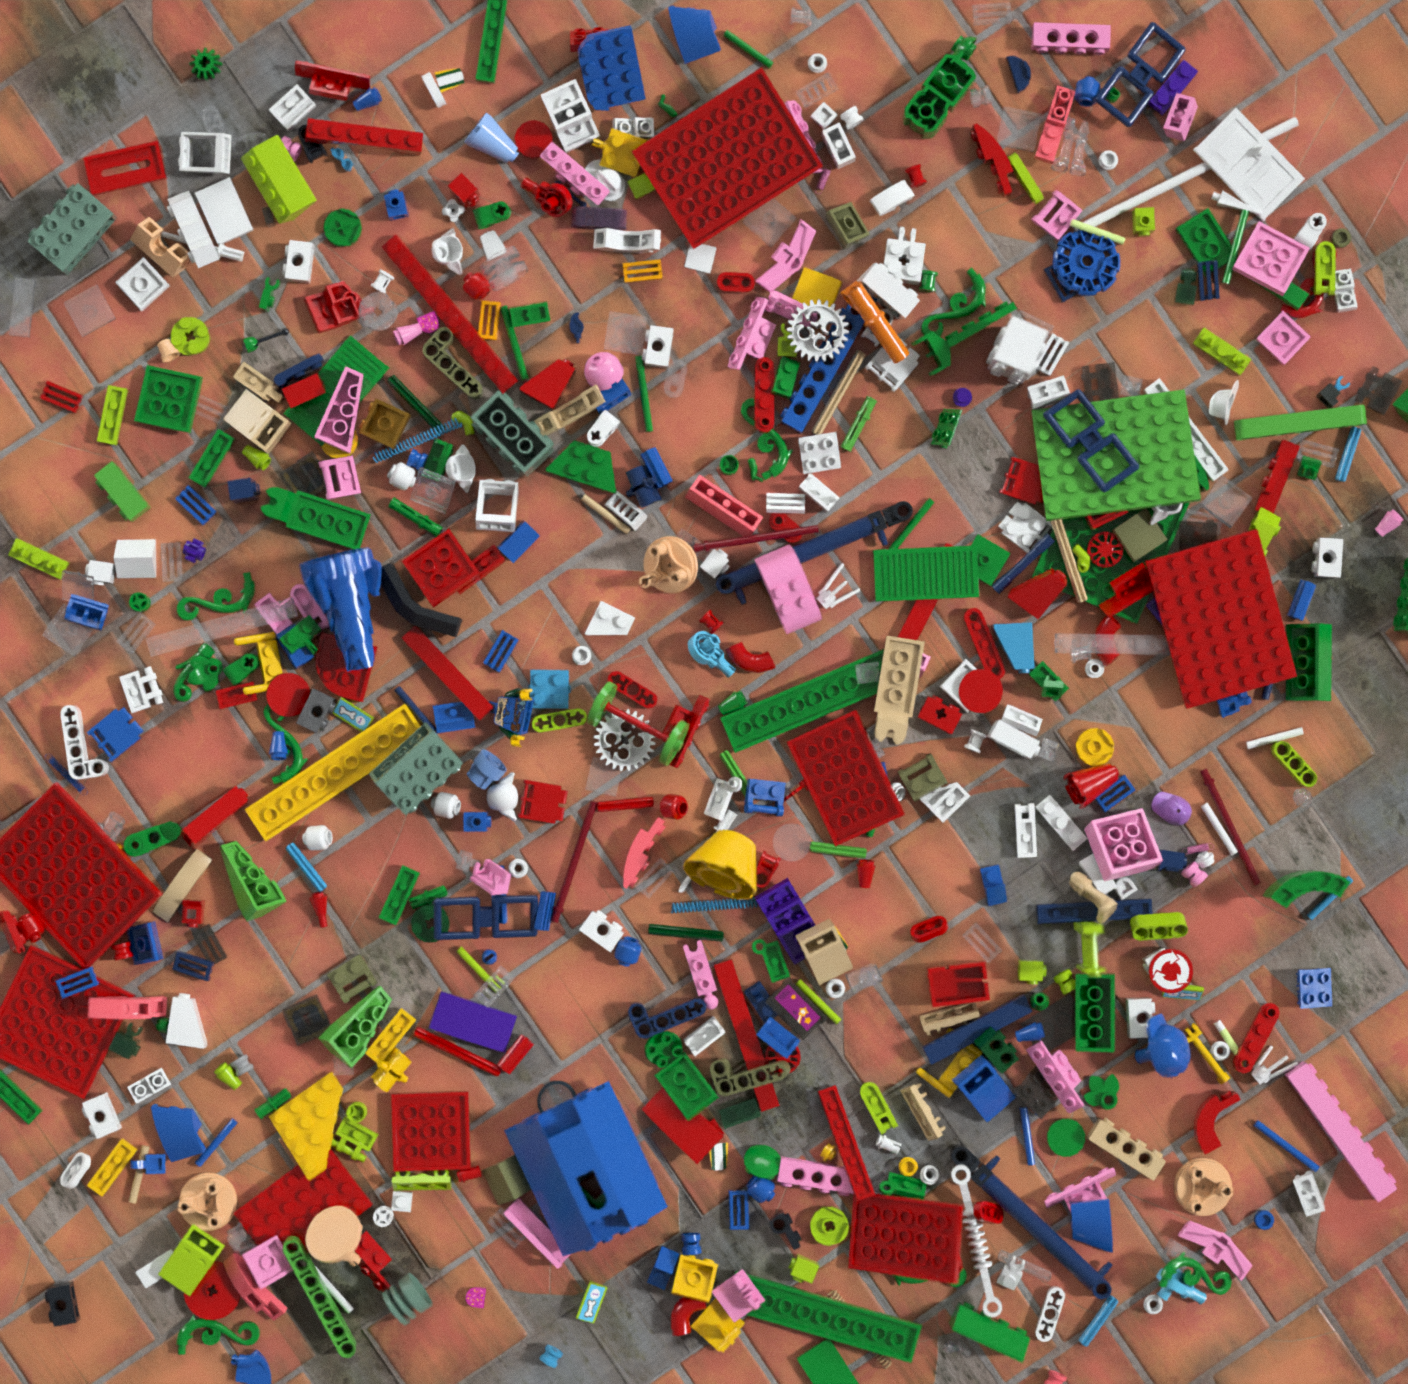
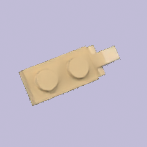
(257, 383)

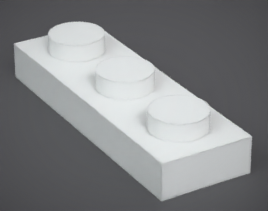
(1061, 822)

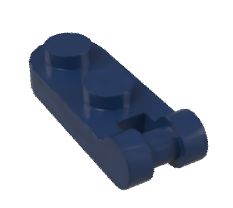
(298, 370)

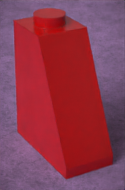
(550, 383)
(1038, 592)

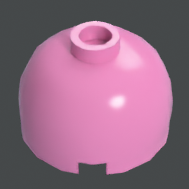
(603, 370)

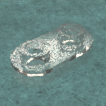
(675, 379)

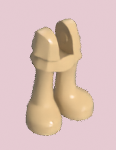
(1084, 888)

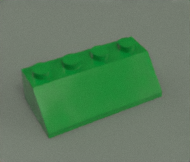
(1312, 660)
(1095, 1013)
(989, 1331)

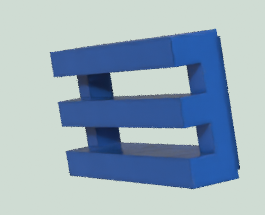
(184, 494)
(492, 665)
(1127, 793)
(544, 911)
(92, 976)
(738, 1226)

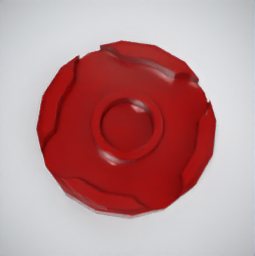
(533, 138)

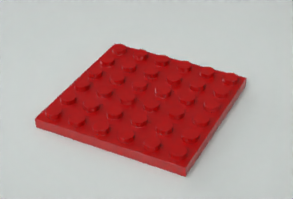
(52, 1033)

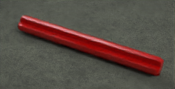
(457, 1051)

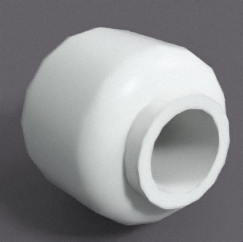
(401, 476)
(446, 805)
(317, 837)

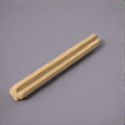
(838, 392)
(1069, 561)

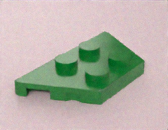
(585, 465)

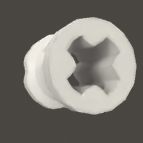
(382, 281)
(975, 741)

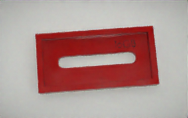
(98, 163)

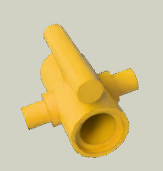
(391, 1070)

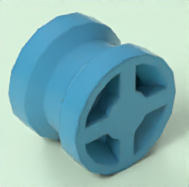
(551, 1356)

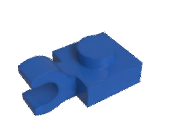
(1232, 703)
(152, 1164)

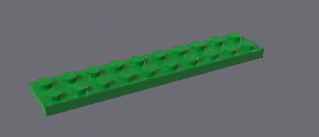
(799, 705)
(836, 1320)

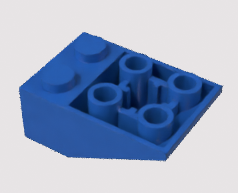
(984, 1088)

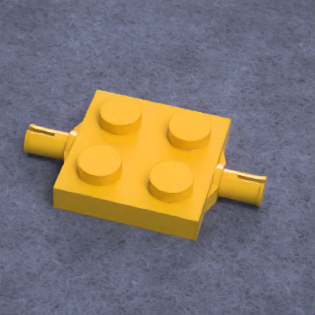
(617, 151)

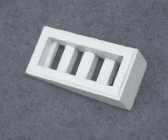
(640, 518)

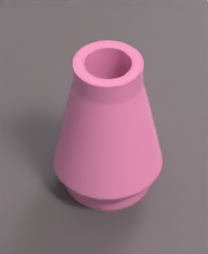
(407, 333)
(1389, 522)

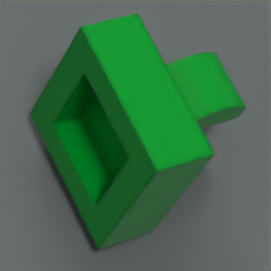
(1309, 467)
(1052, 688)

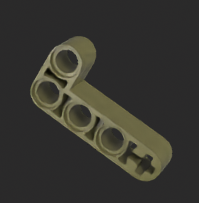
(455, 367)
(751, 1074)

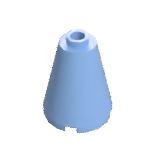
(492, 140)

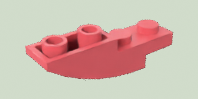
(1054, 124)
(636, 858)
(127, 1008)
(247, 1287)

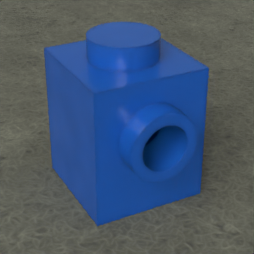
(396, 205)
(477, 821)

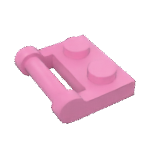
(1061, 220)
(345, 474)

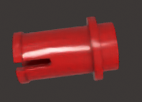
(468, 1174)

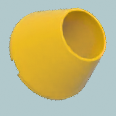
(725, 864)

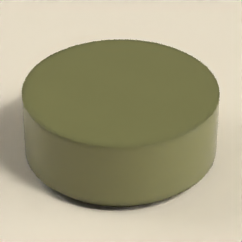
(1340, 238)

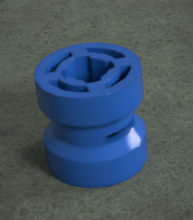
(691, 1243)

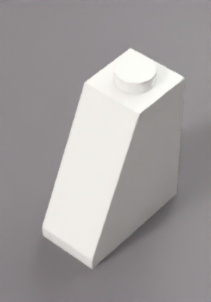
(185, 1023)

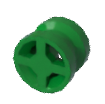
(136, 602)

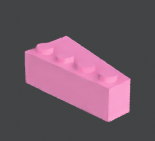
(341, 414)

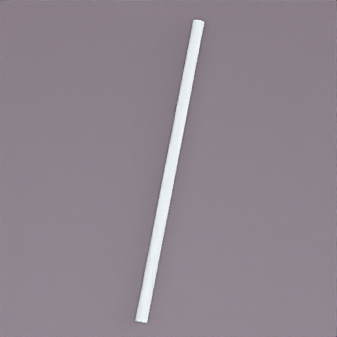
(1176, 180)

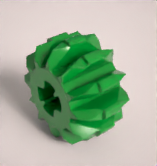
(210, 68)

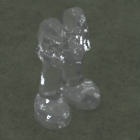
(1062, 162)

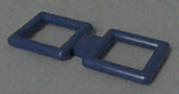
(1140, 74)
(1091, 440)
(485, 917)

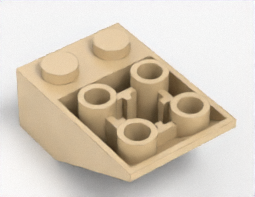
(257, 421)
(824, 951)

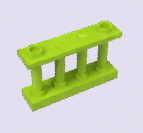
(1089, 932)

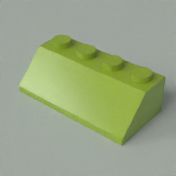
(278, 179)

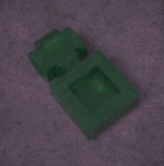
(1186, 292)

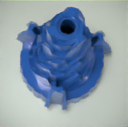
(341, 590)

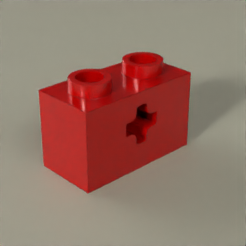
(464, 191)
(946, 723)

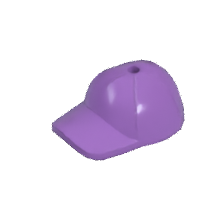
(1167, 805)

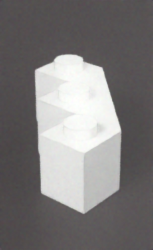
(192, 229)

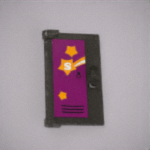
(801, 1013)

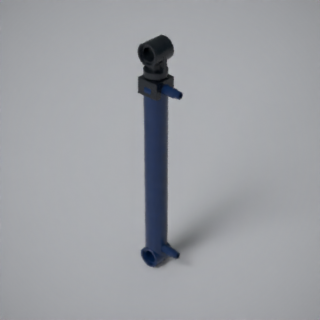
(823, 544)
(1032, 1223)

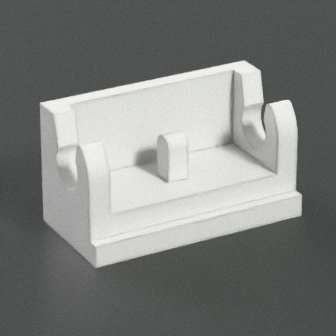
(1048, 392)
(818, 492)
(704, 1035)
(1309, 1193)

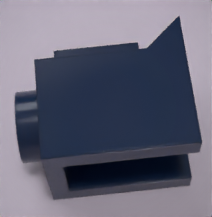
(1172, 861)

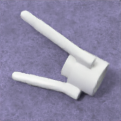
(827, 598)
(1262, 1074)

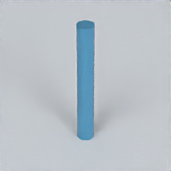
(1324, 903)

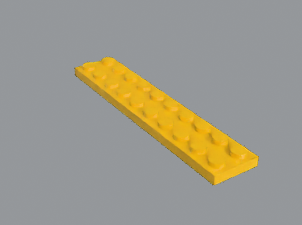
(331, 774)

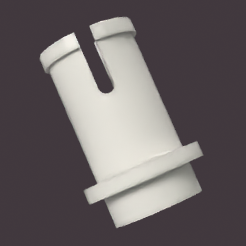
(888, 1144)

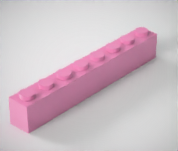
(1340, 1131)

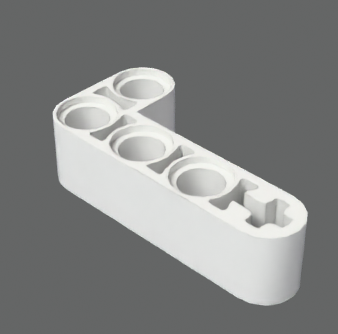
(79, 741)

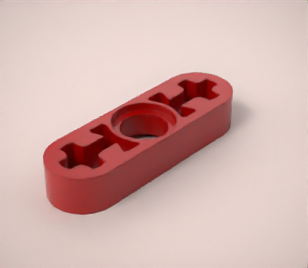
(647, 692)

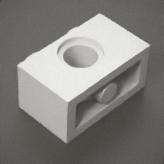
(838, 146)
(303, 272)
(661, 358)
(1334, 548)
(608, 940)
(1133, 1008)
(103, 1104)

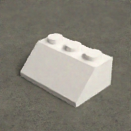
(889, 290)

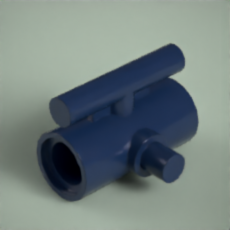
(642, 486)

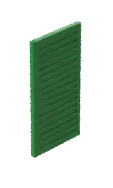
(352, 355)
(926, 573)

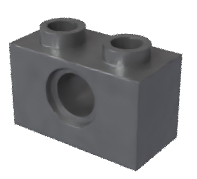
(307, 717)

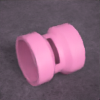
(293, 148)
(1194, 874)

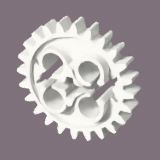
(828, 315)
(635, 755)

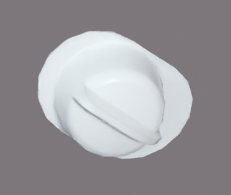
(609, 178)
(1222, 402)

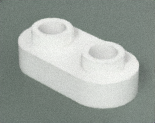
(75, 1170)

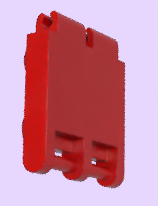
(1024, 482)
(543, 802)
(14, 938)

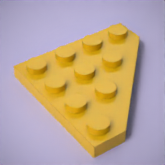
(309, 1123)

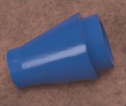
(368, 99)
(278, 746)
(1030, 1033)

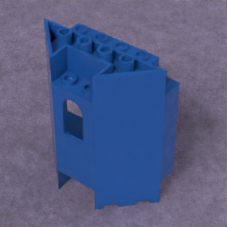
(578, 1138)

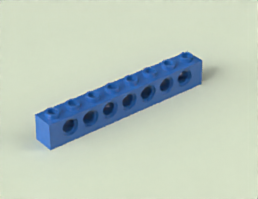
(798, 422)

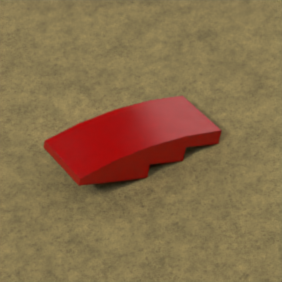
(692, 1136)

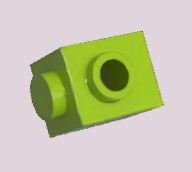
(1143, 221)
(1031, 971)
(803, 1269)

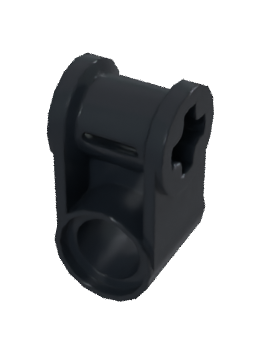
(312, 150)

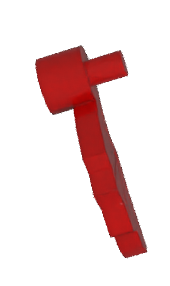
(802, 785)

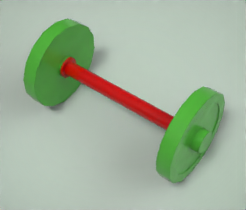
(603, 704)

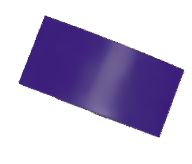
(786, 916)
(472, 1021)

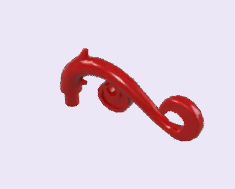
(1311, 308)

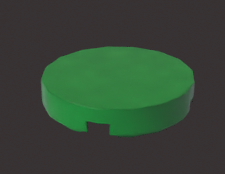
(342, 227)
(1065, 1137)

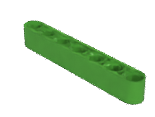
(1300, 422)
(319, 1305)

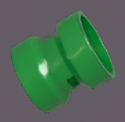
(729, 462)

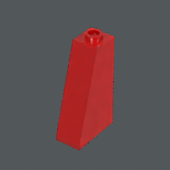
(214, 817)

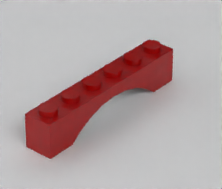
(353, 134)

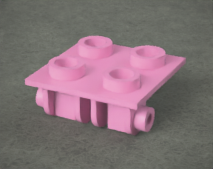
(738, 1295)

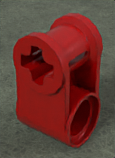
(766, 868)

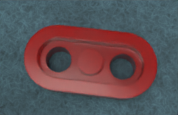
(735, 282)
(786, 524)
(929, 929)
(988, 1212)

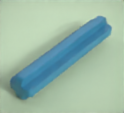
(1348, 454)
(306, 867)
(1098, 1320)

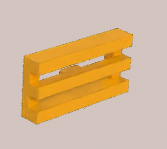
(647, 270)
(496, 322)

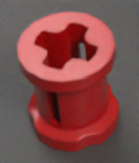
(916, 176)
(710, 622)

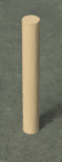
(604, 513)
(138, 1176)

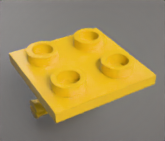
(717, 1326)

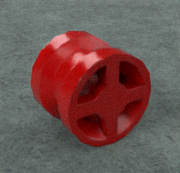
(122, 951)

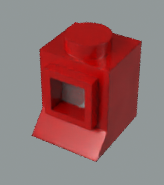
(193, 912)

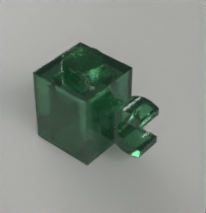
(125, 1043)

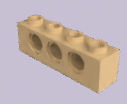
(1149, 1168)

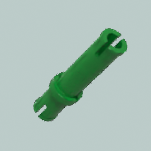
(422, 521)

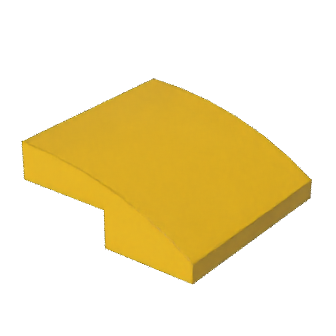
(816, 286)

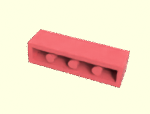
(723, 506)

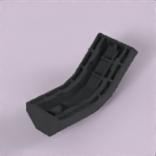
(410, 610)

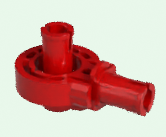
(549, 196)

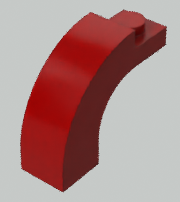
(1205, 1119)

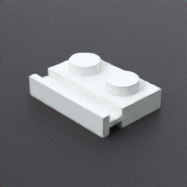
(292, 107)

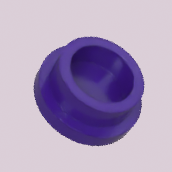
(962, 397)

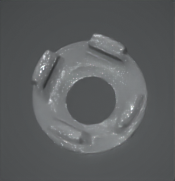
(239, 1239)

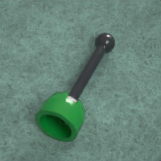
(252, 343)

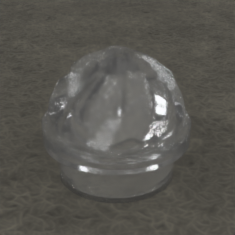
(1302, 797)

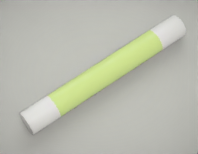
(1228, 1039)

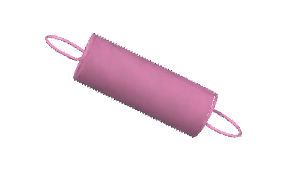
(823, 179)
(1198, 848)

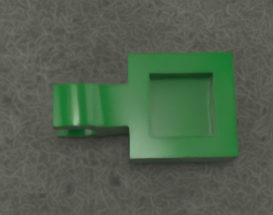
(267, 300)

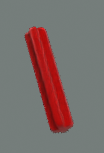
(625, 804)

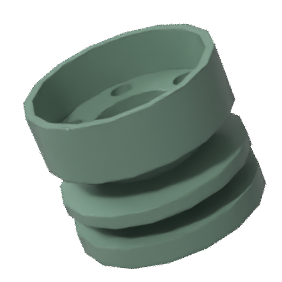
(403, 1301)

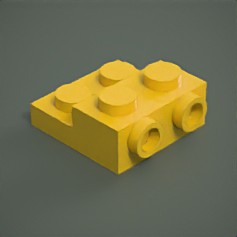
(694, 1278)

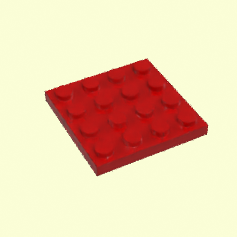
(431, 1131)

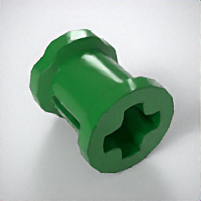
(928, 281)

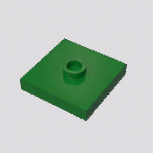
(990, 559)

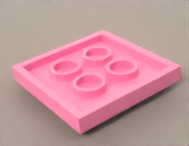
(1270, 258)

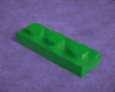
(212, 458)
(399, 895)

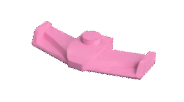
(788, 258)
(1217, 1247)

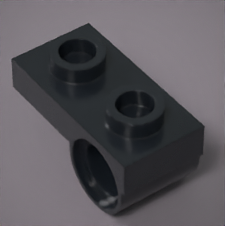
(793, 1236)

